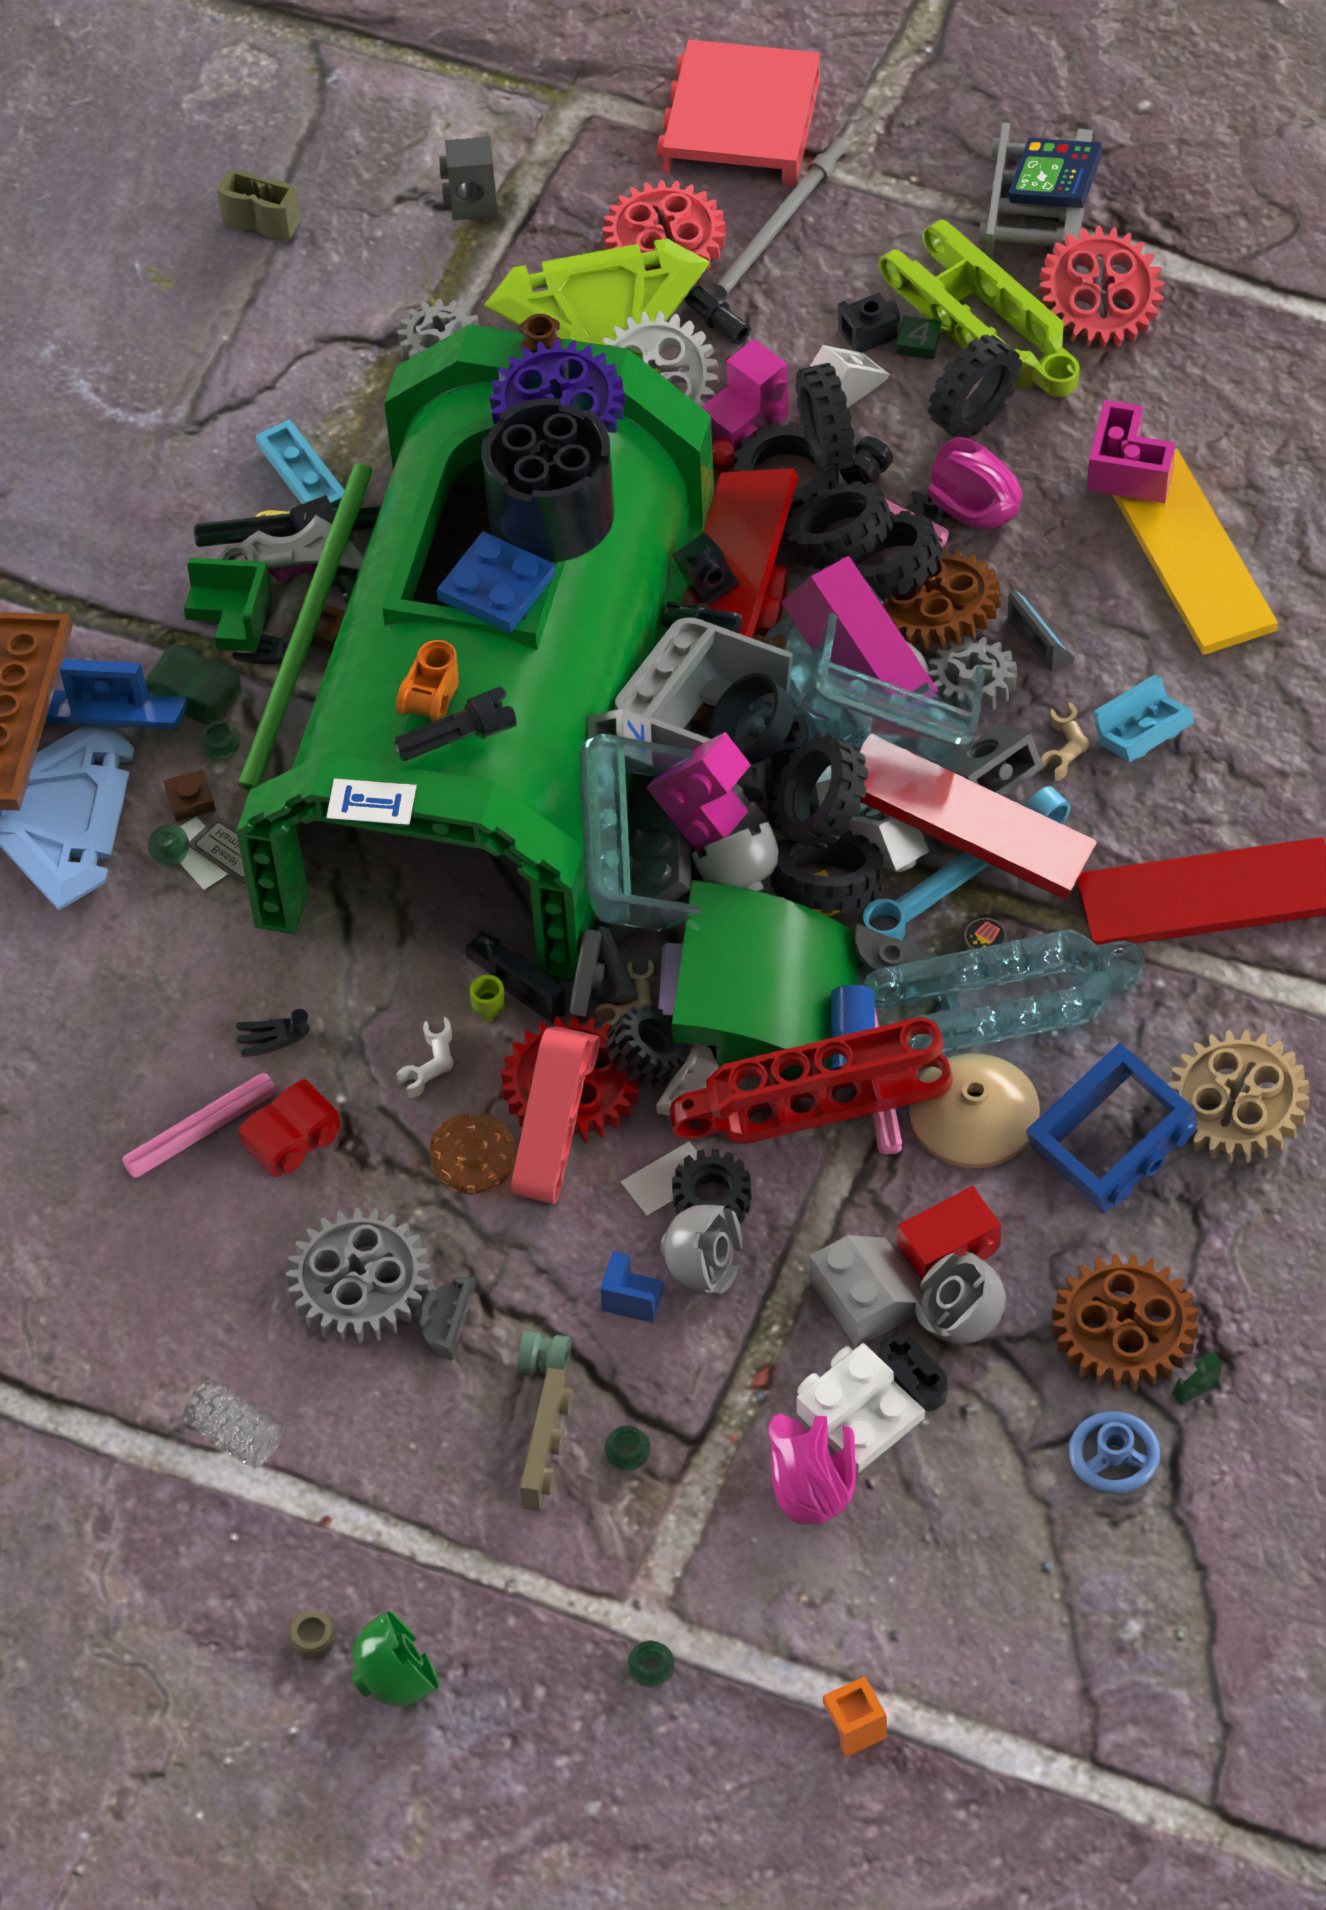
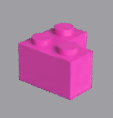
(753, 395)
(1126, 462)
(700, 793)

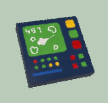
(1055, 172)

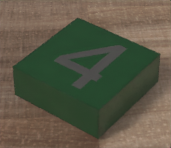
(918, 337)

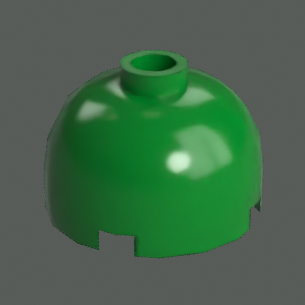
(391, 1664)

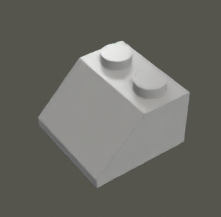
(865, 1286)

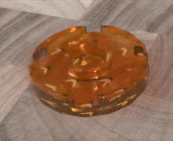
(472, 1153)

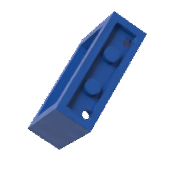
(1083, 1099)

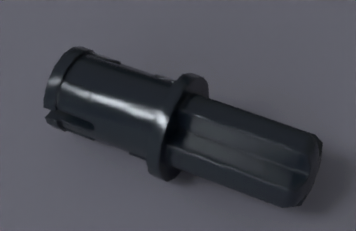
(718, 315)
(724, 619)

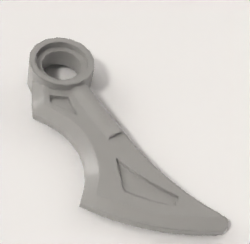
(292, 550)

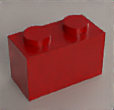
(950, 1227)

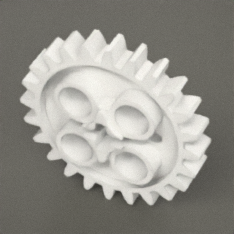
(653, 337)

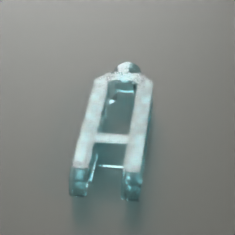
(944, 977)

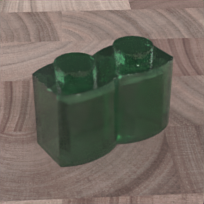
(206, 684)

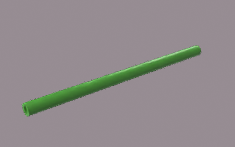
(305, 627)

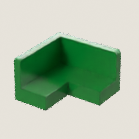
(232, 594)

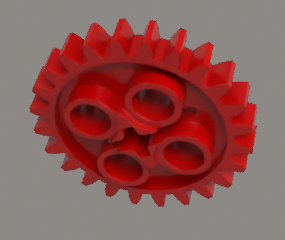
(605, 1086)

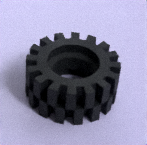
(641, 1062)
(712, 1170)

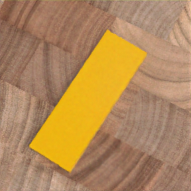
(1198, 564)

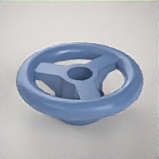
(1114, 1432)

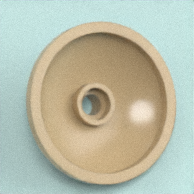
(981, 1128)

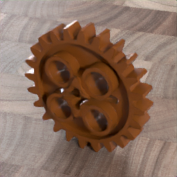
(948, 603)
(1125, 1322)

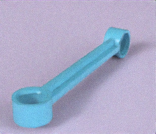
(1045, 802)

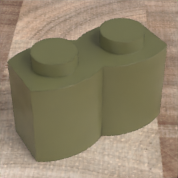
(259, 204)

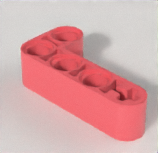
(552, 1112)

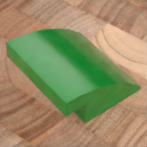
(758, 974)

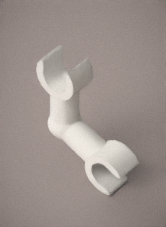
(440, 1064)

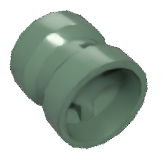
(539, 1352)

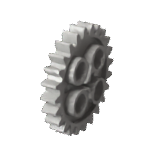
(358, 1275)

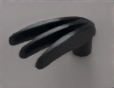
(269, 651)
(274, 1033)

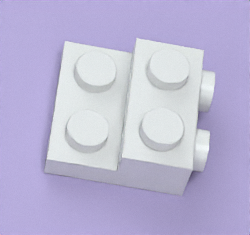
(862, 1396)

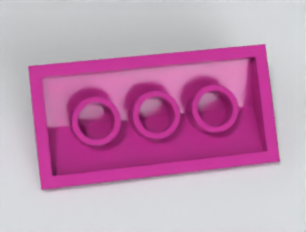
(864, 631)

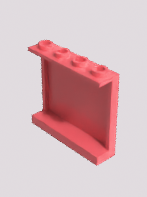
(741, 107)

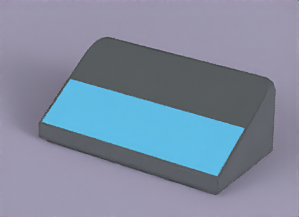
(1037, 632)

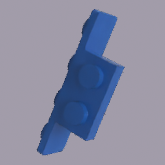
(111, 696)

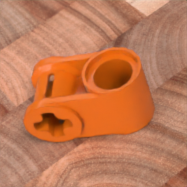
(430, 682)

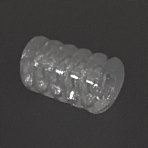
(232, 1423)

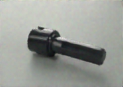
(482, 716)

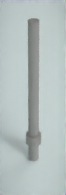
(819, 171)

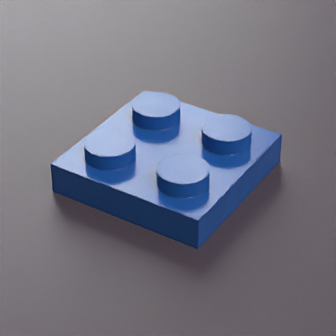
(496, 582)

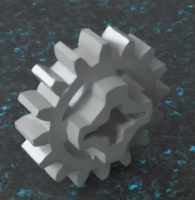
(432, 326)
(955, 668)

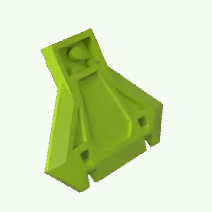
(601, 289)

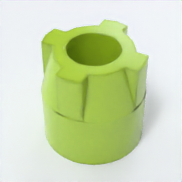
(487, 996)

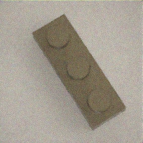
(546, 1439)

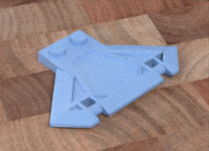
(69, 813)

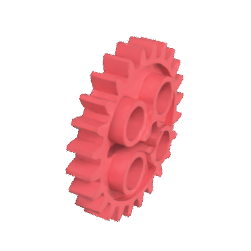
(685, 221)
(1136, 287)

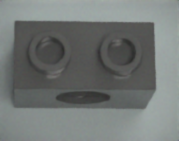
(470, 177)
(998, 759)

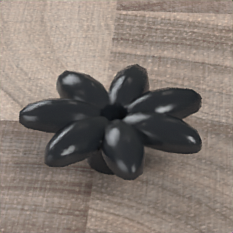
(926, 507)

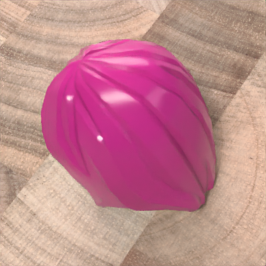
(974, 485)
(804, 1476)

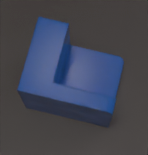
(629, 1292)

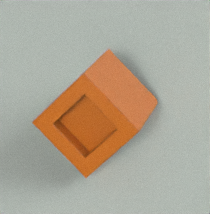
(856, 1716)

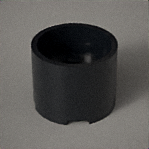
(549, 479)

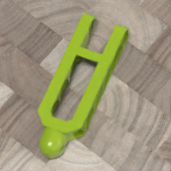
(971, 273)

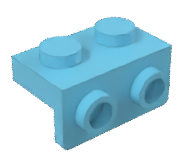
(1140, 719)

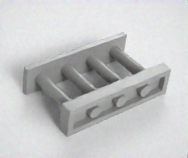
(991, 232)

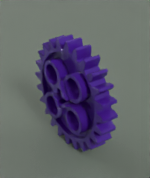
(549, 371)

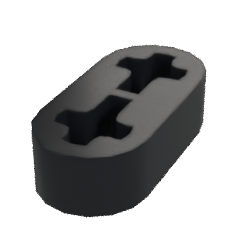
(919, 1366)

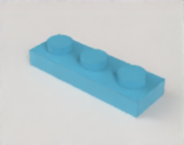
(298, 464)

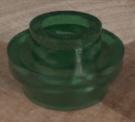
(219, 732)
(172, 853)
(623, 1437)
(650, 1651)

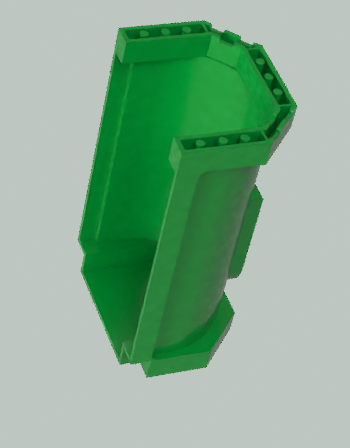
(557, 665)

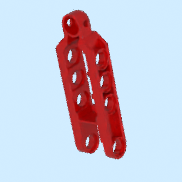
(877, 1067)

